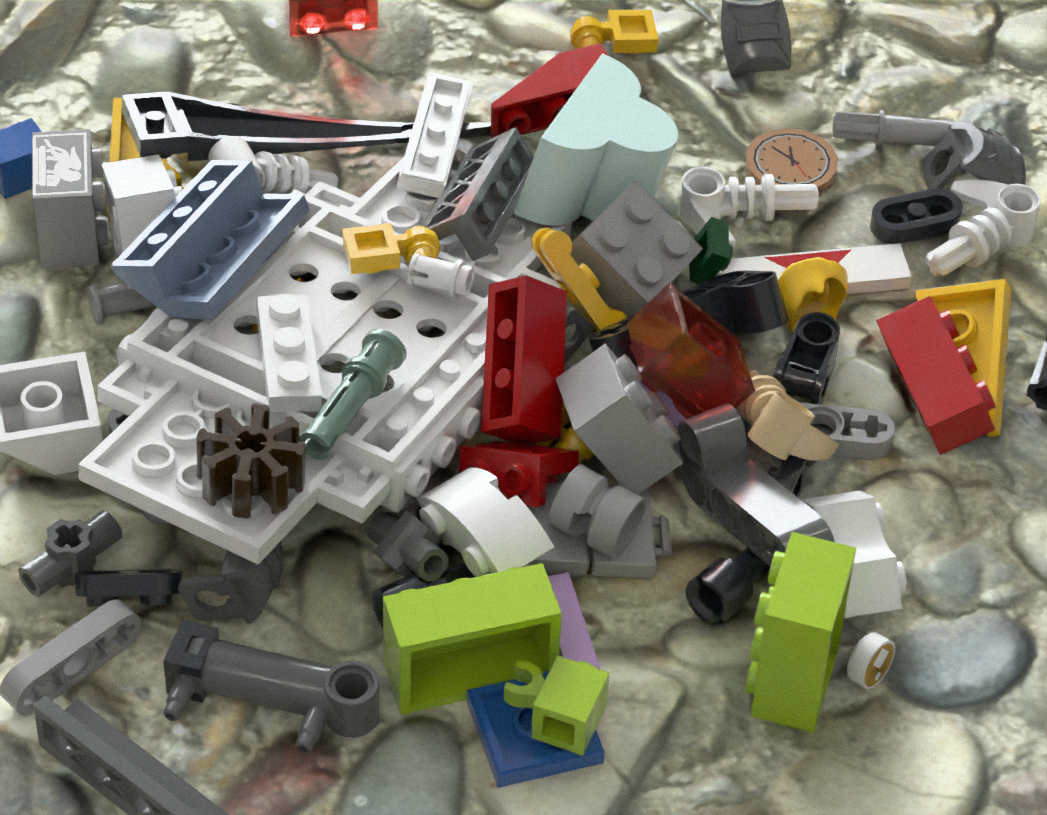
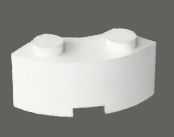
(483, 523)
(876, 572)

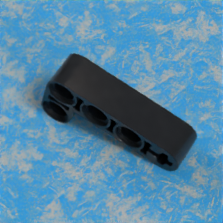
(736, 300)

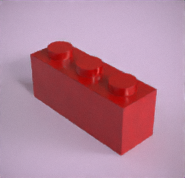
(524, 360)
(938, 374)

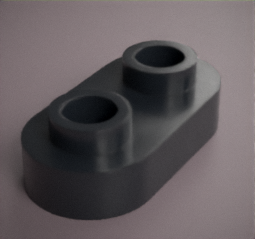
(915, 215)
(152, 585)

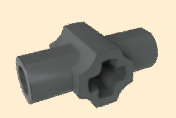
(408, 546)
(69, 550)

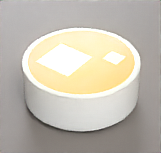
(870, 660)

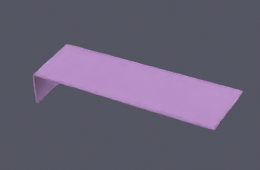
(574, 635)

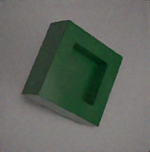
(715, 252)

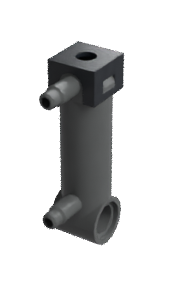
(337, 694)

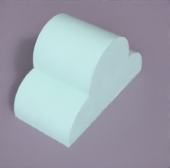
(597, 149)

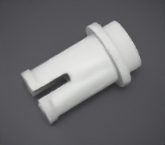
(441, 275)

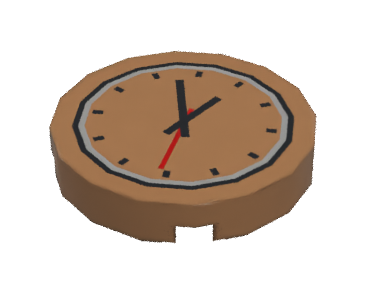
(792, 158)

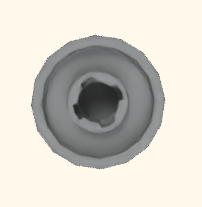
(600, 513)

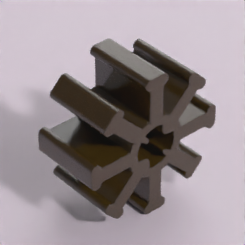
(251, 460)

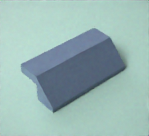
(209, 241)

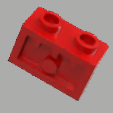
(520, 467)

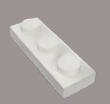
(288, 353)

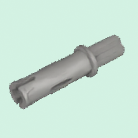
(890, 128)

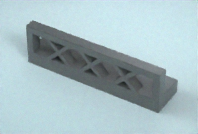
(482, 193)
(115, 763)

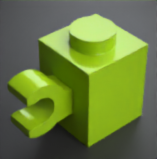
(563, 705)

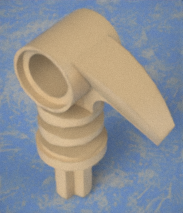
(782, 423)

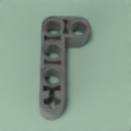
(739, 491)

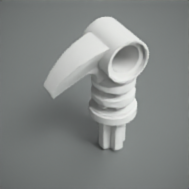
(275, 172)
(707, 196)
(1006, 221)

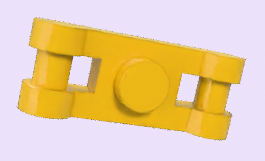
(579, 281)

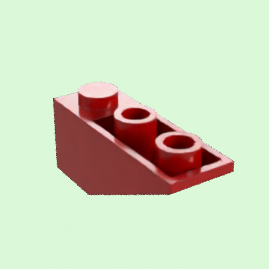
(542, 94)

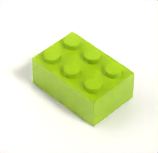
(800, 630)
(468, 635)

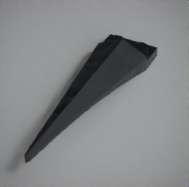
(191, 126)

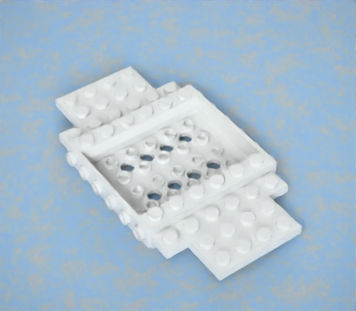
(188, 369)

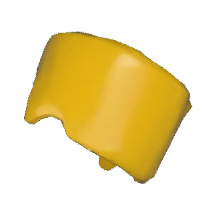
(813, 287)

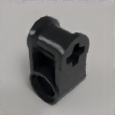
(809, 357)

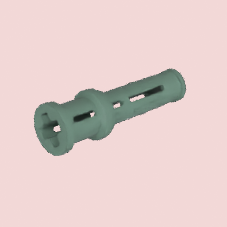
(361, 380)

